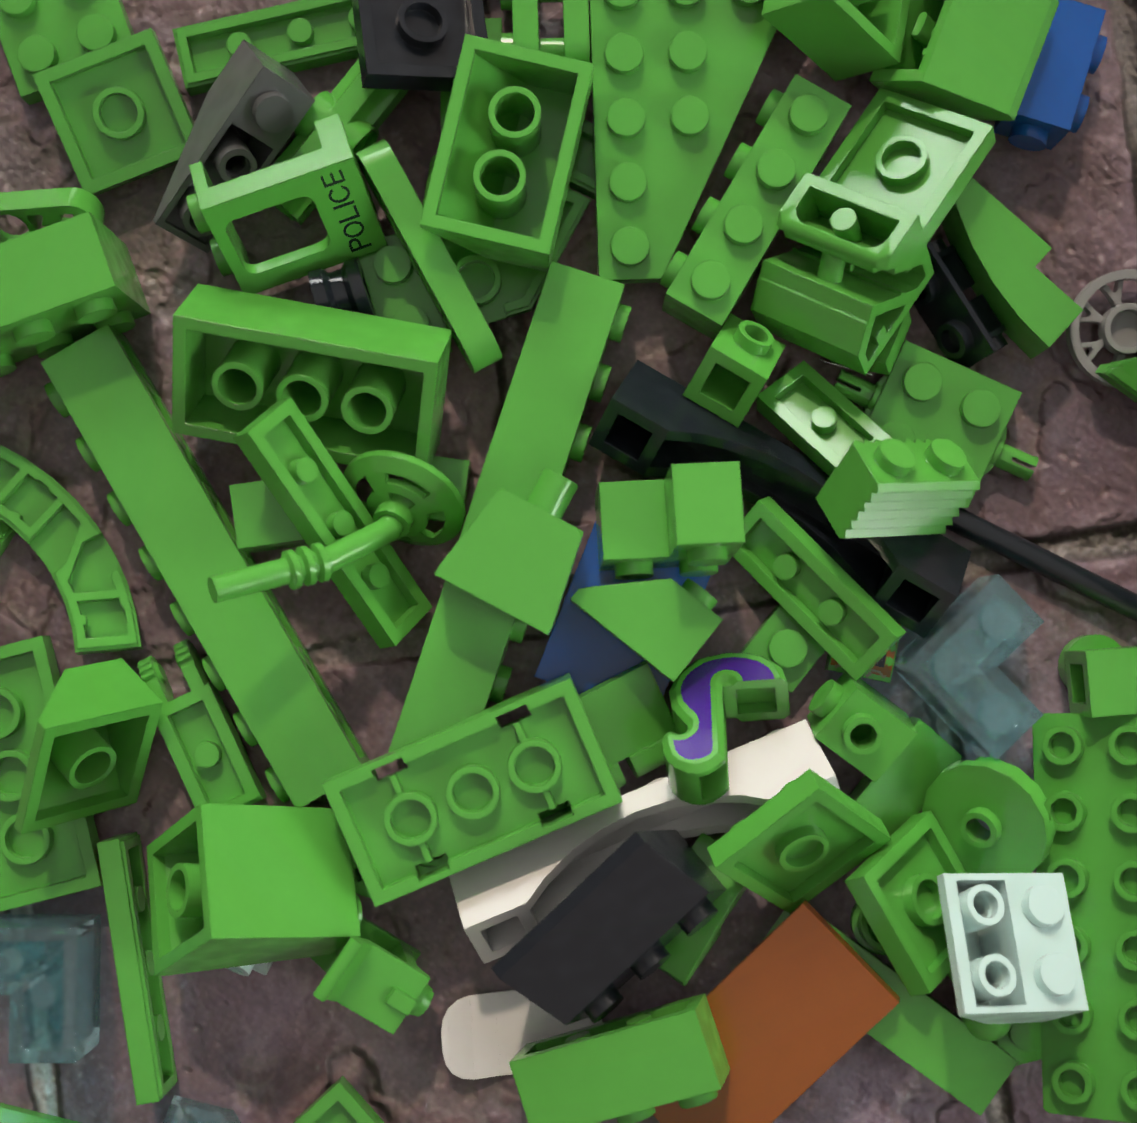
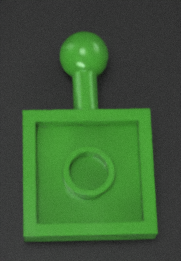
(904, 910)

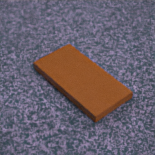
(787, 1019)

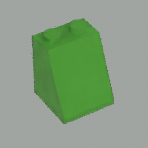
(250, 887)

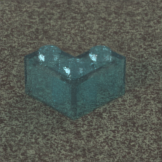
(959, 665)
(52, 984)

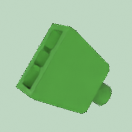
(519, 552)

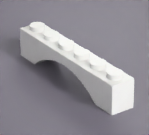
(520, 887)

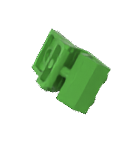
(868, 229)

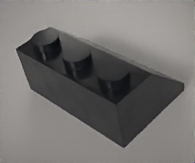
(613, 927)

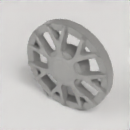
(1115, 327)

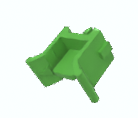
(375, 978)

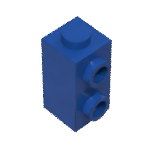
(1054, 95)

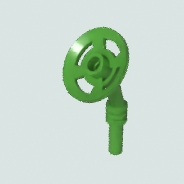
(397, 512)

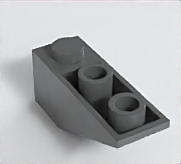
(237, 132)

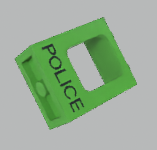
(324, 175)

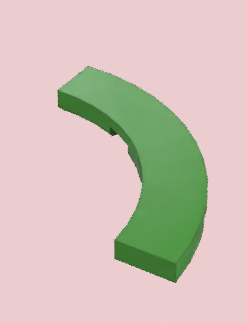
(74, 553)

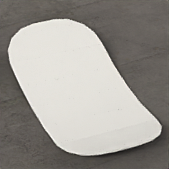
(490, 1028)

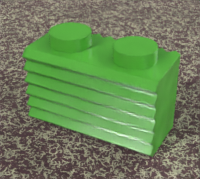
(897, 488)

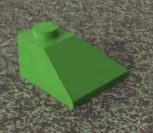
(89, 746)

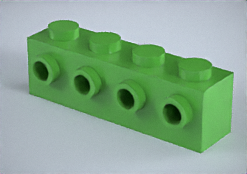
(744, 223)

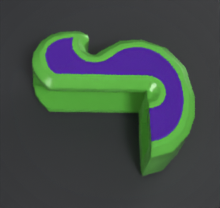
(701, 701)

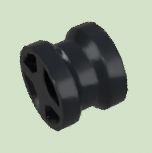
(342, 288)

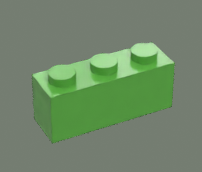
(624, 1066)

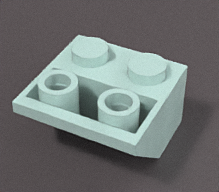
(1011, 947)

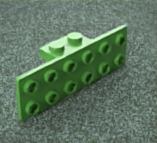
(1092, 795)

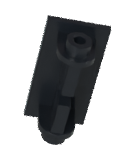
(962, 328)

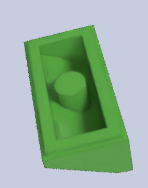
(905, 783)

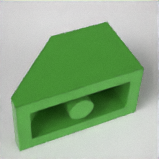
(654, 619)

